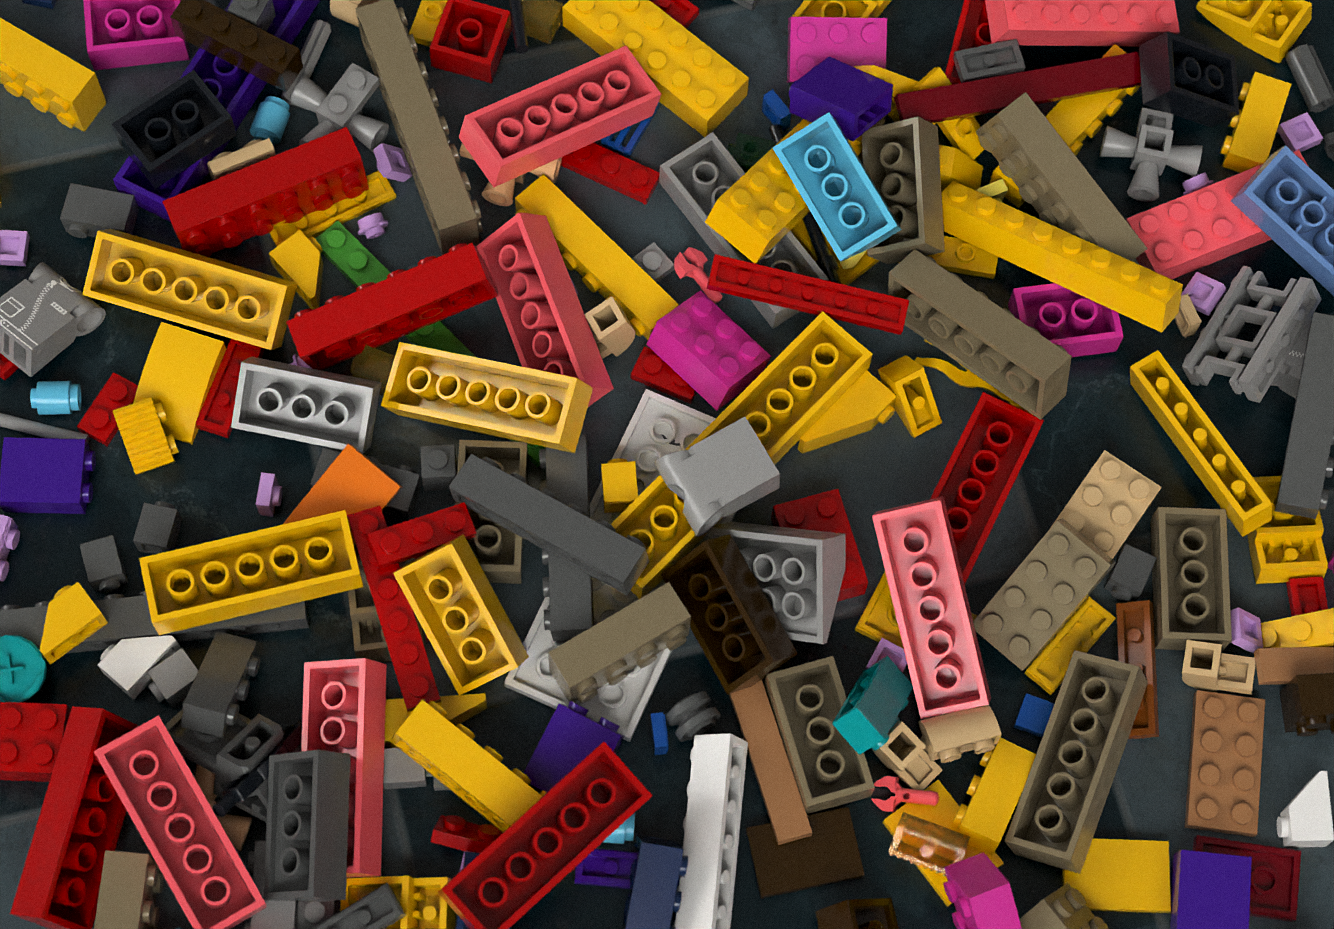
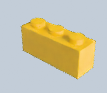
(1256, 123)
(994, 795)

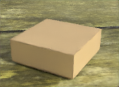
(1187, 317)

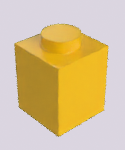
(618, 484)

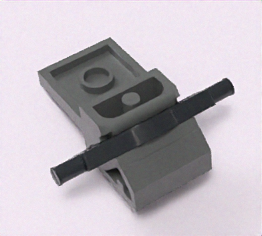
(238, 758)

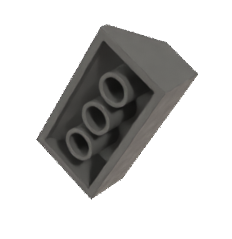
(307, 826)

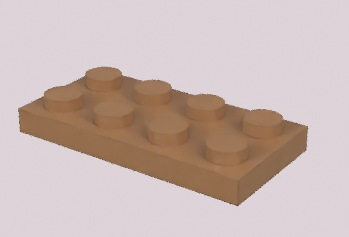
(1225, 763)

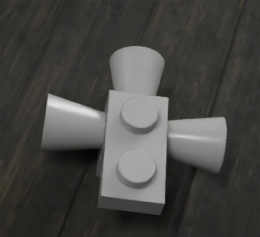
(342, 107)
(1150, 152)

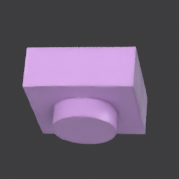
(1300, 133)
(392, 162)
(13, 247)
(1204, 292)
(268, 494)
(1246, 630)
(893, 651)

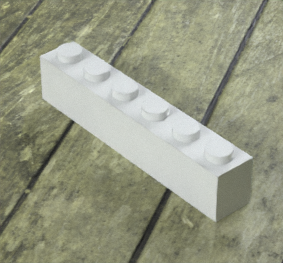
(712, 831)

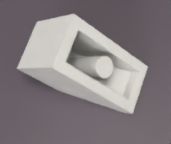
(132, 659)
(1308, 816)

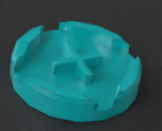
(21, 668)

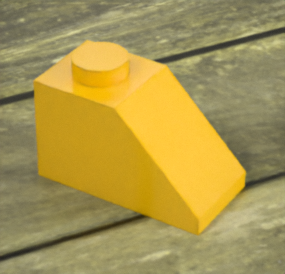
(958, 167)
(301, 262)
(914, 396)
(69, 621)

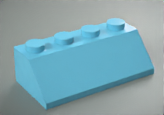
(836, 188)

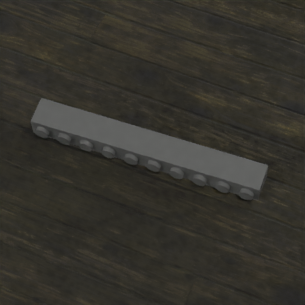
(131, 619)

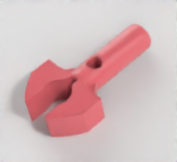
(695, 270)
(902, 795)

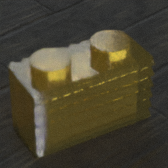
(927, 843)

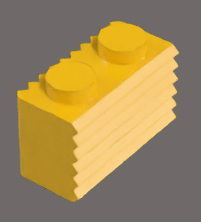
(145, 436)

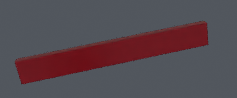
(1041, 85)

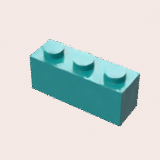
(873, 706)

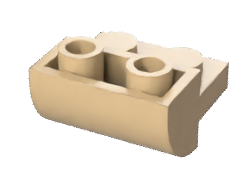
(250, 154)
(960, 732)

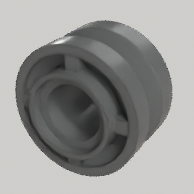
(692, 716)

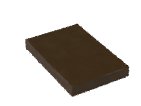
(809, 862)

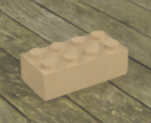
(1109, 503)

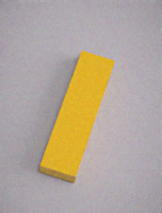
(343, 211)

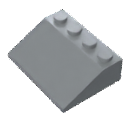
(796, 572)

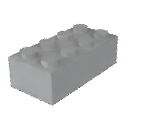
(305, 404)

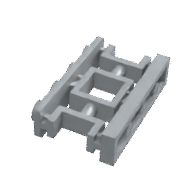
(1270, 345)

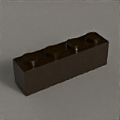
(237, 42)

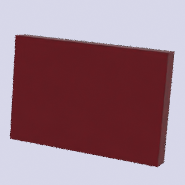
(1273, 875)

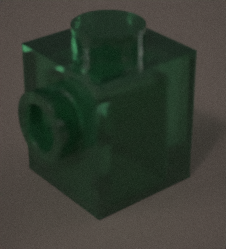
(749, 150)

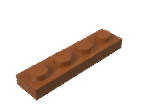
(1137, 648)

